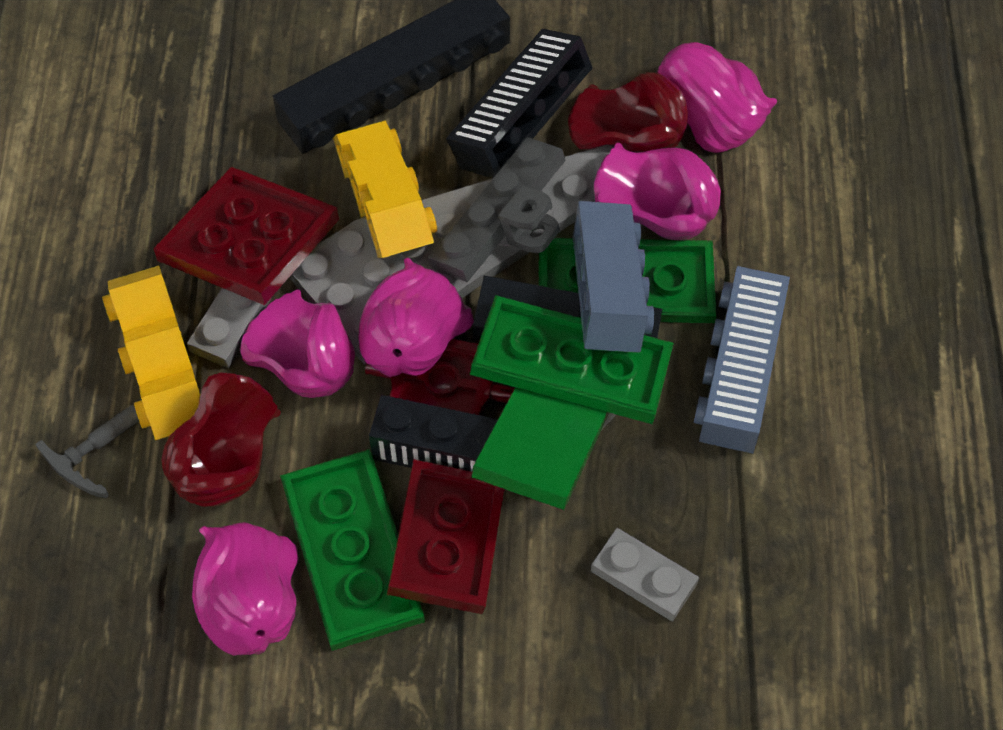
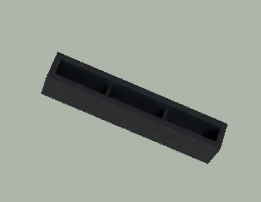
(390, 71)

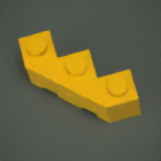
(385, 189)
(153, 350)

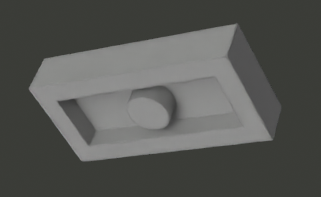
(223, 326)
(644, 574)

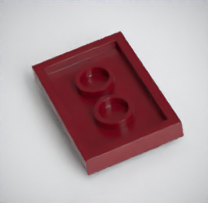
(446, 538)

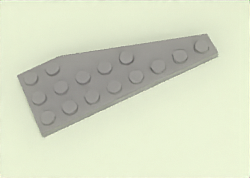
(346, 264)

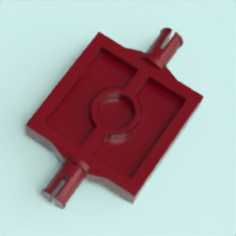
(449, 382)

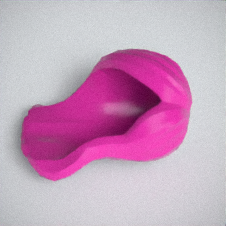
(720, 95)
(666, 187)
(411, 313)
(301, 345)
(244, 587)

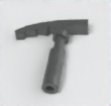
(96, 440)

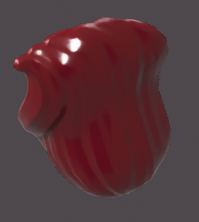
(638, 114)
(221, 445)

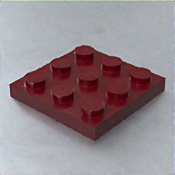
(247, 235)

